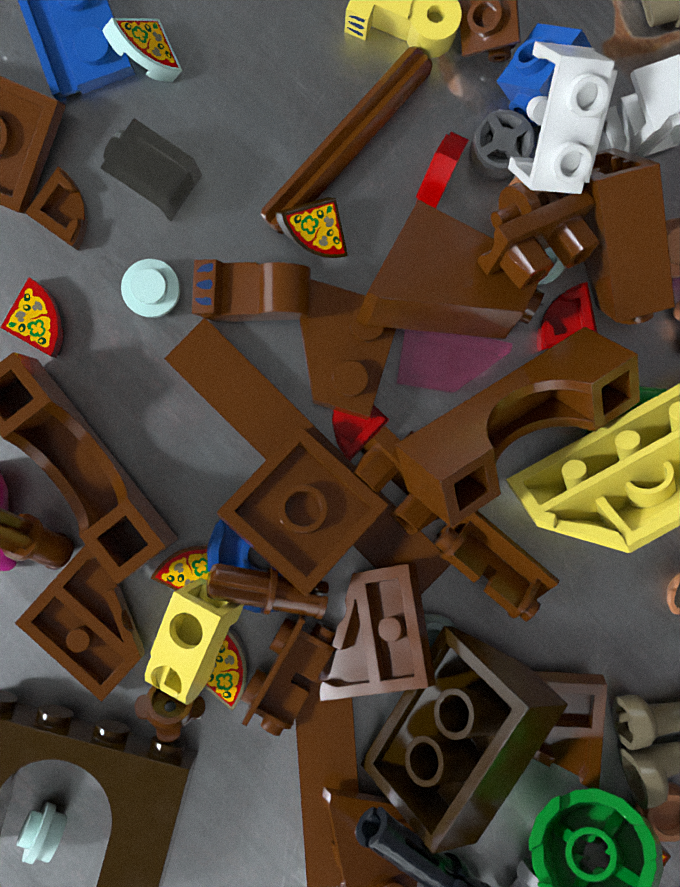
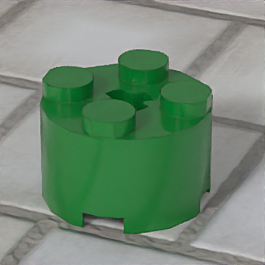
(591, 817)

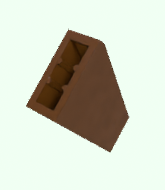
(632, 261)
(438, 285)

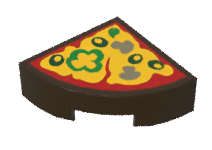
(315, 227)

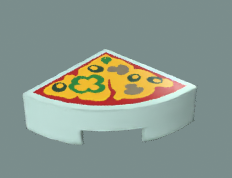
(146, 44)

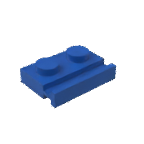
(73, 45)

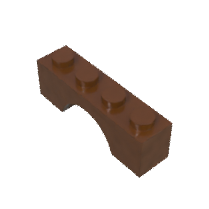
(572, 384)
(108, 505)

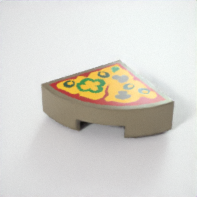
(230, 671)

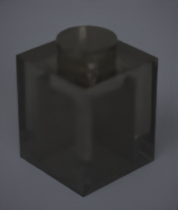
(150, 168)

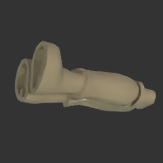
(645, 764)

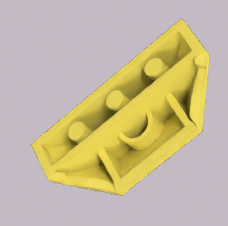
(614, 482)

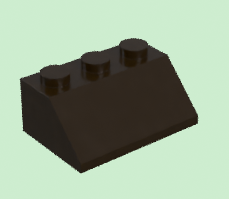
(463, 743)

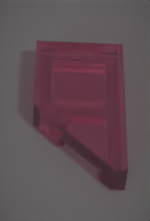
(445, 360)

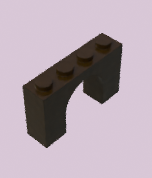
(138, 773)

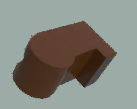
(250, 291)

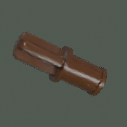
(26, 538)
(264, 590)

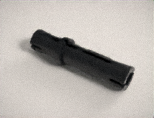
(410, 854)

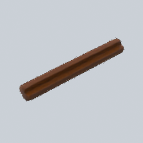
(351, 134)

